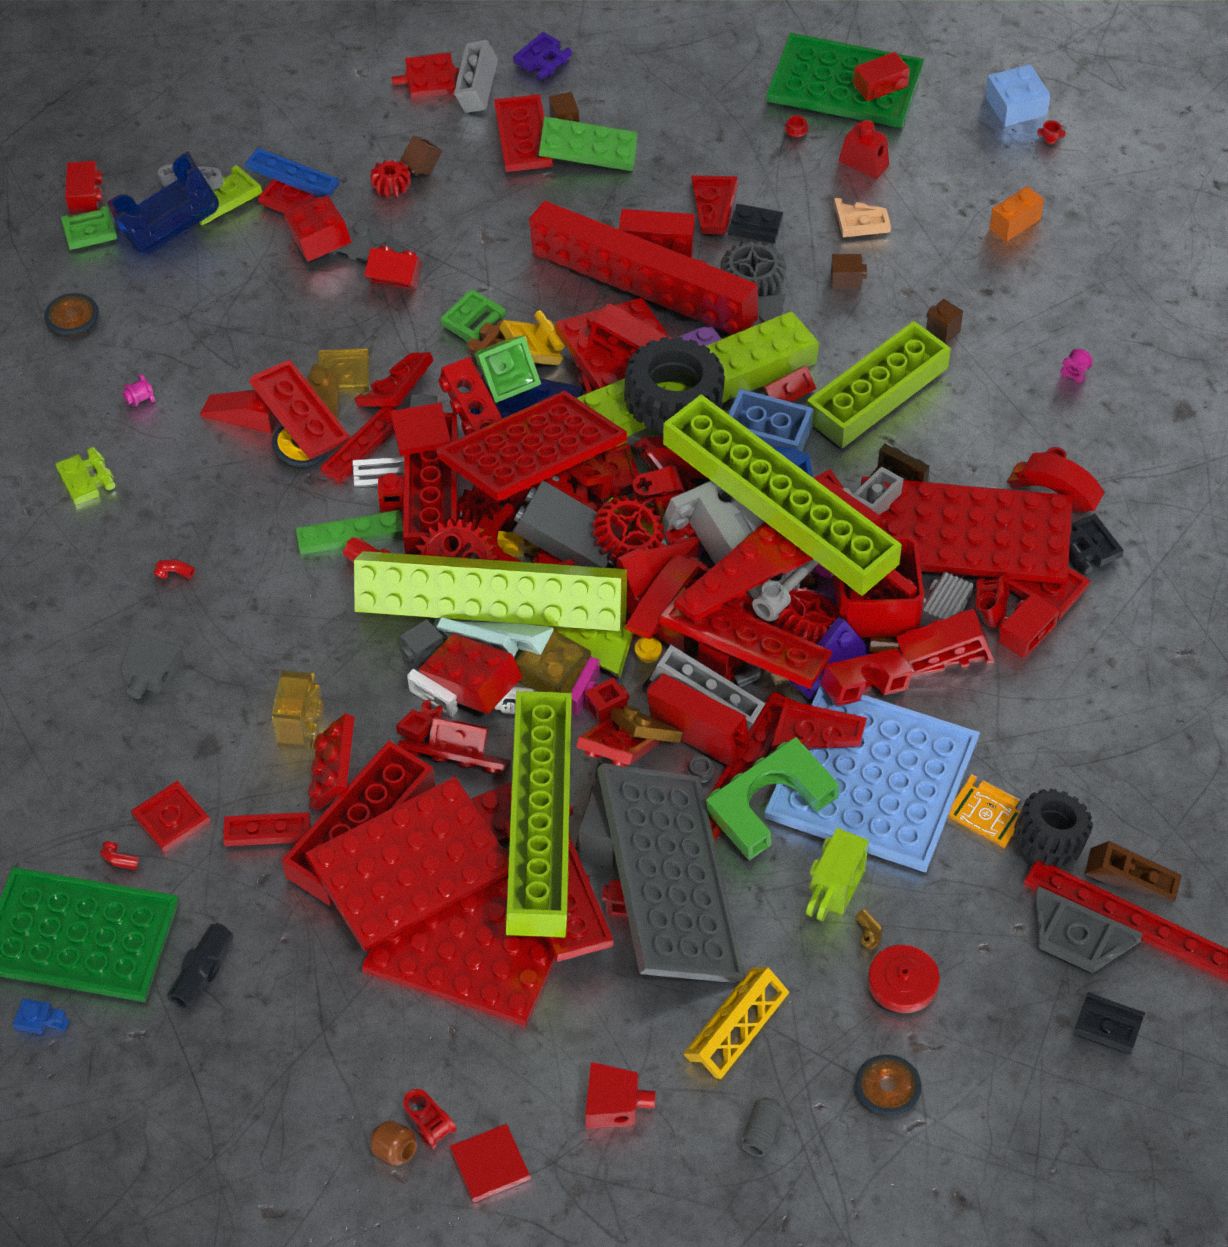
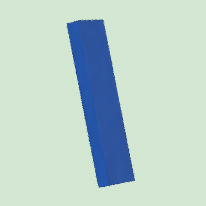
(292, 173)

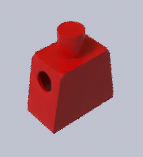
(865, 150)
(614, 1097)

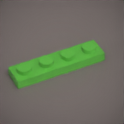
(338, 533)

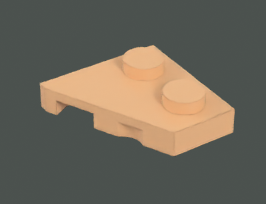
(861, 219)

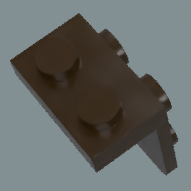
(902, 464)

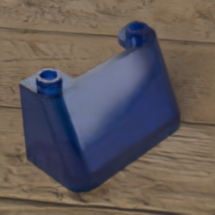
(168, 210)

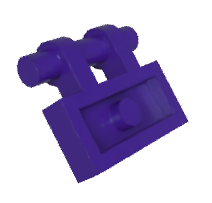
(538, 51)

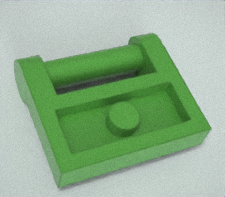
(89, 228)
(467, 311)

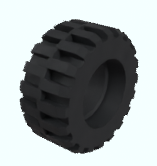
(670, 361)

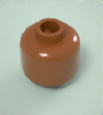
(393, 1143)

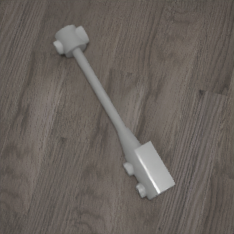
(873, 494)

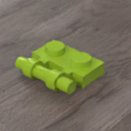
(78, 480)

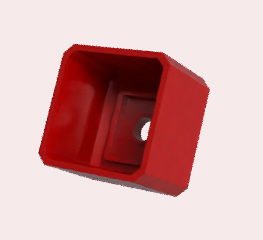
(881, 617)

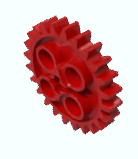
(439, 542)

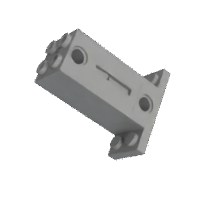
(717, 521)

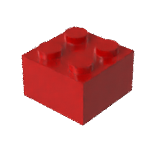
(317, 228)

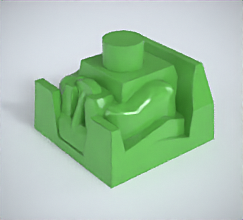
(508, 368)

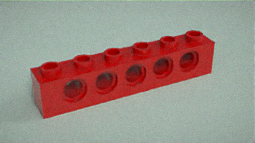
(464, 374)

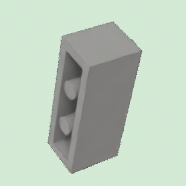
(476, 76)

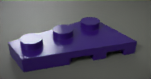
(844, 644)

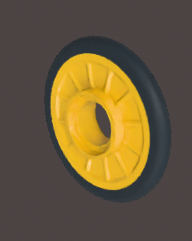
(289, 453)

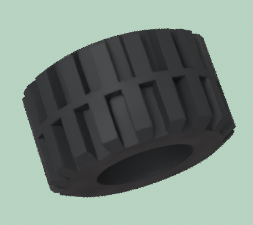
(1053, 827)

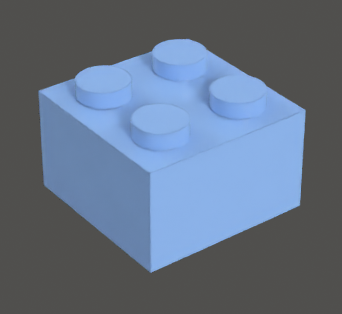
(1017, 95)

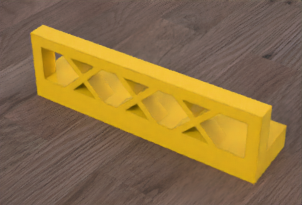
(729, 1014)

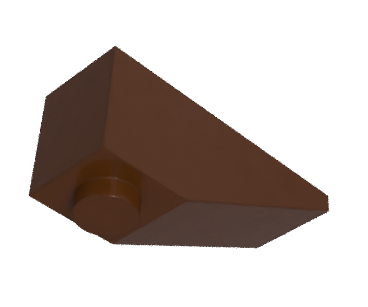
(1131, 872)

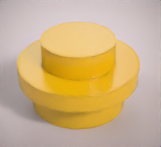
(648, 650)

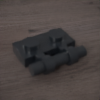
(1097, 541)

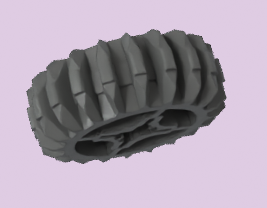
(756, 264)

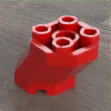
(658, 455)

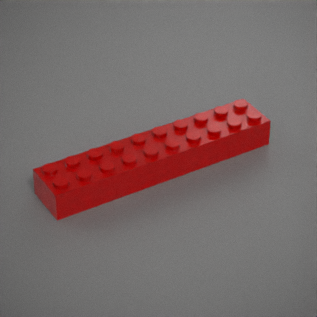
(644, 268)

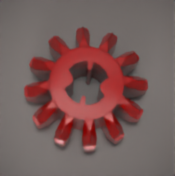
(390, 178)
(476, 504)

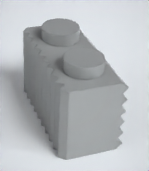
(946, 598)

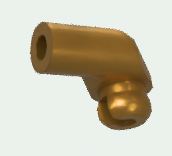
(872, 929)

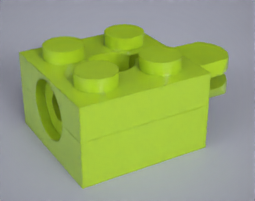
(837, 873)

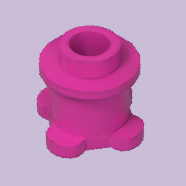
(1076, 365)
(138, 391)

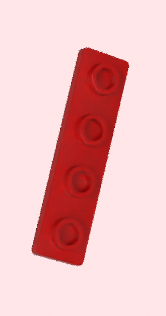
(457, 742)

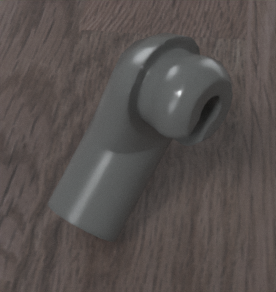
(748, 676)

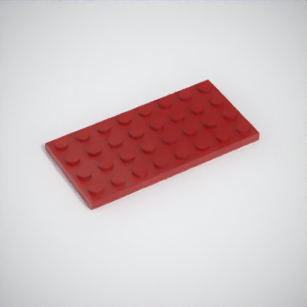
(984, 530)

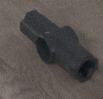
(200, 966)

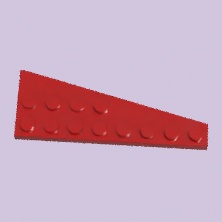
(753, 564)

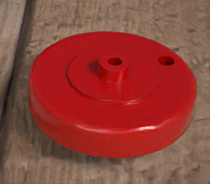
(903, 978)

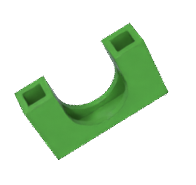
(789, 766)

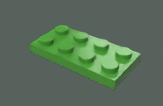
(588, 143)

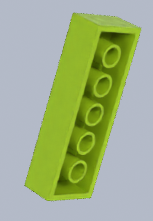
(878, 383)

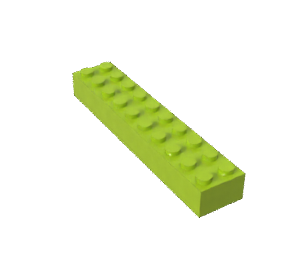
(748, 361)
(782, 494)
(490, 590)
(539, 815)

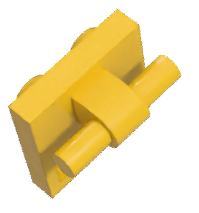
(541, 338)

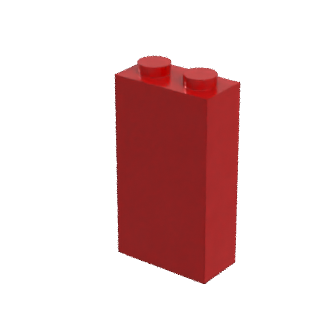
(702, 720)

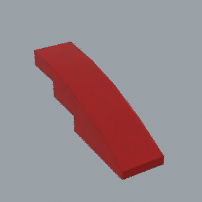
(660, 594)

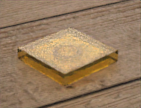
(351, 367)

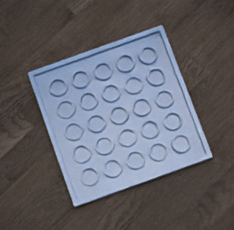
(891, 786)

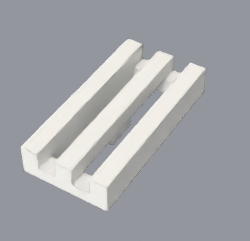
(370, 472)
(430, 690)

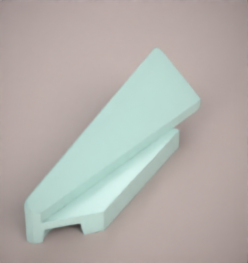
(499, 635)

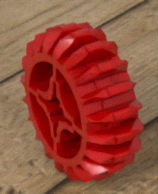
(614, 519)
(807, 615)

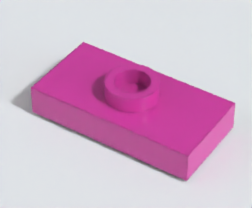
(586, 681)

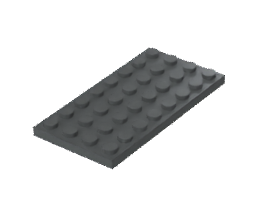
(670, 874)

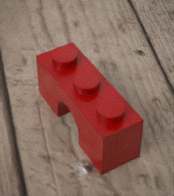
(847, 678)

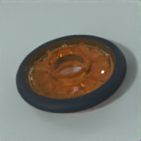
(64, 325)
(882, 1101)

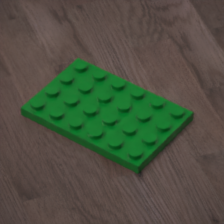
(820, 78)
(83, 933)

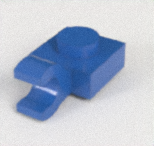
(37, 1015)

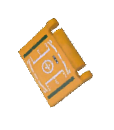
(986, 811)

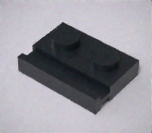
(755, 223)
(1109, 1023)

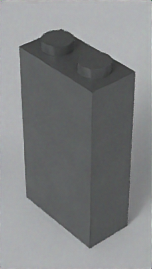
(560, 526)

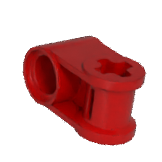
(658, 483)
(992, 599)
(431, 1121)

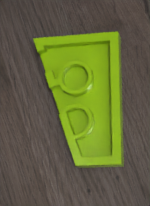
(235, 191)
(606, 645)

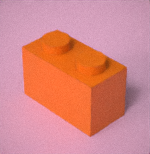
(1016, 213)

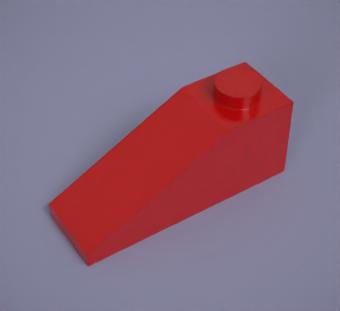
(240, 409)

